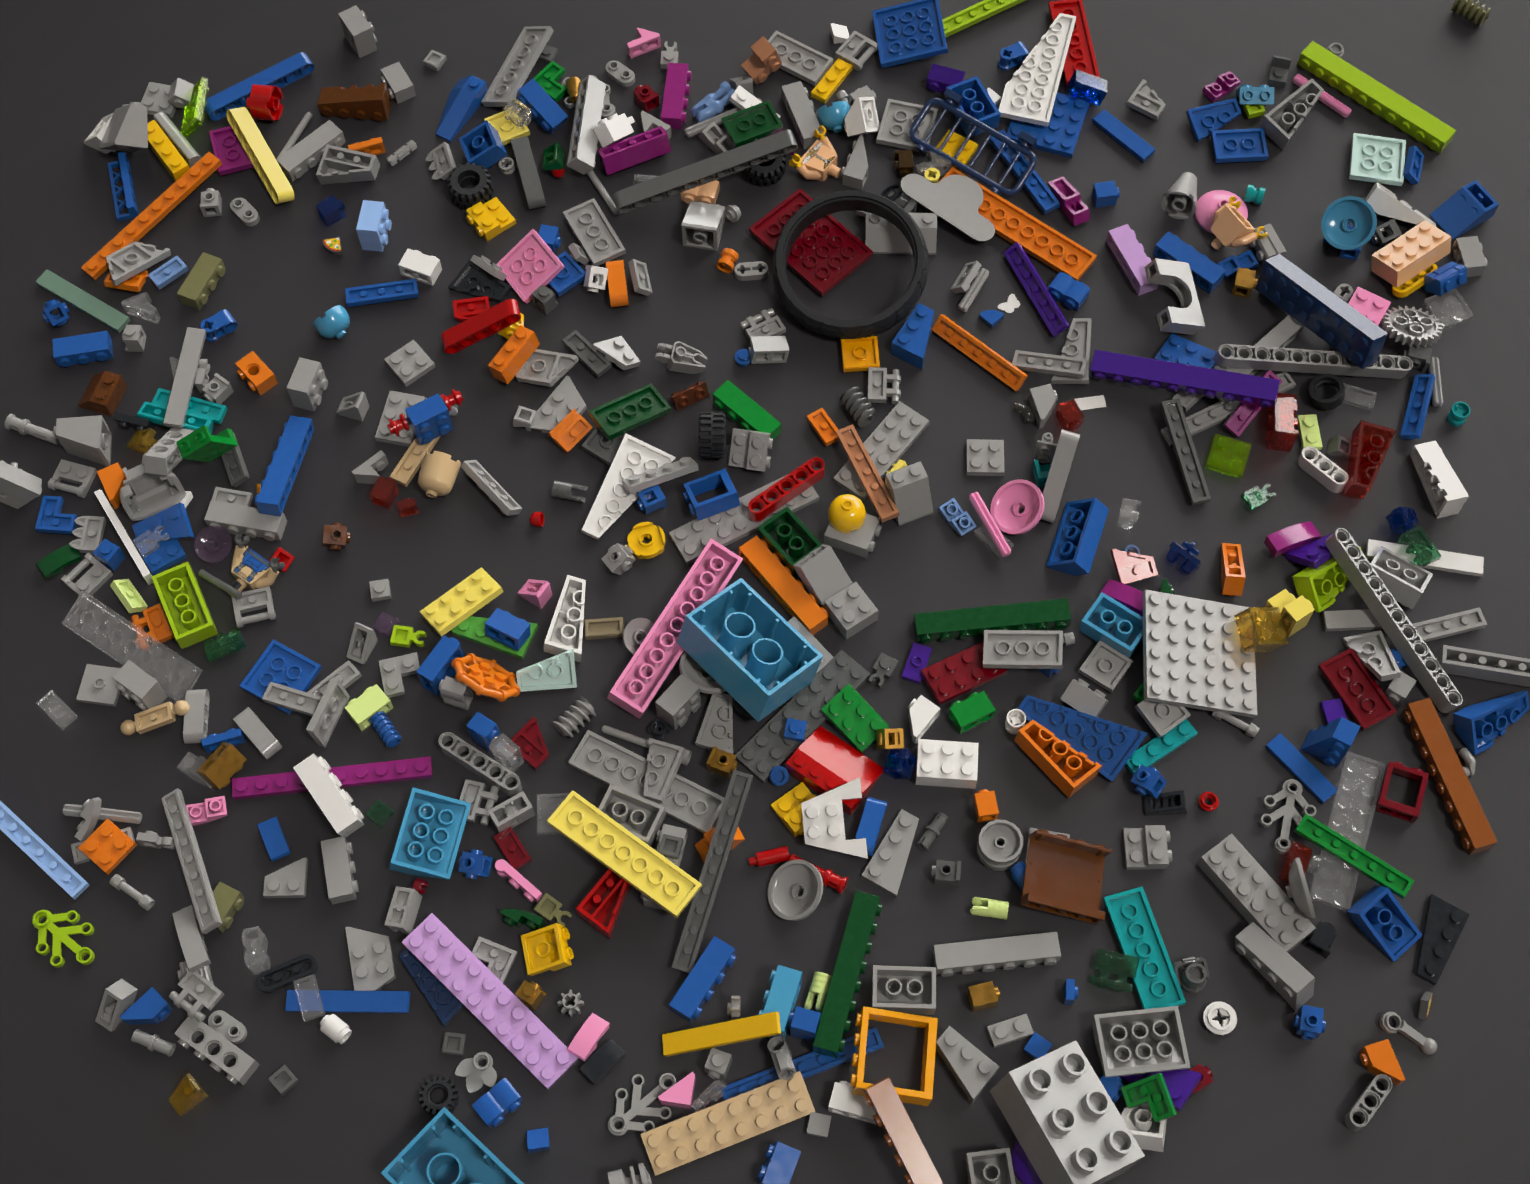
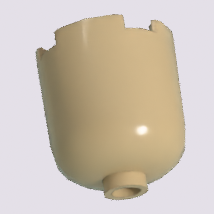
(438, 474)

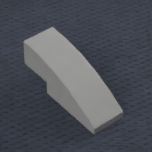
(716, 139)

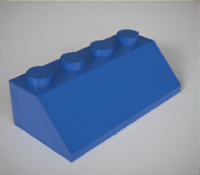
(1078, 536)

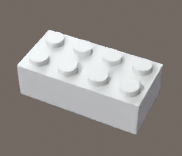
(328, 795)

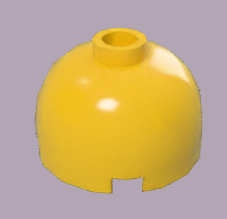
(846, 513)

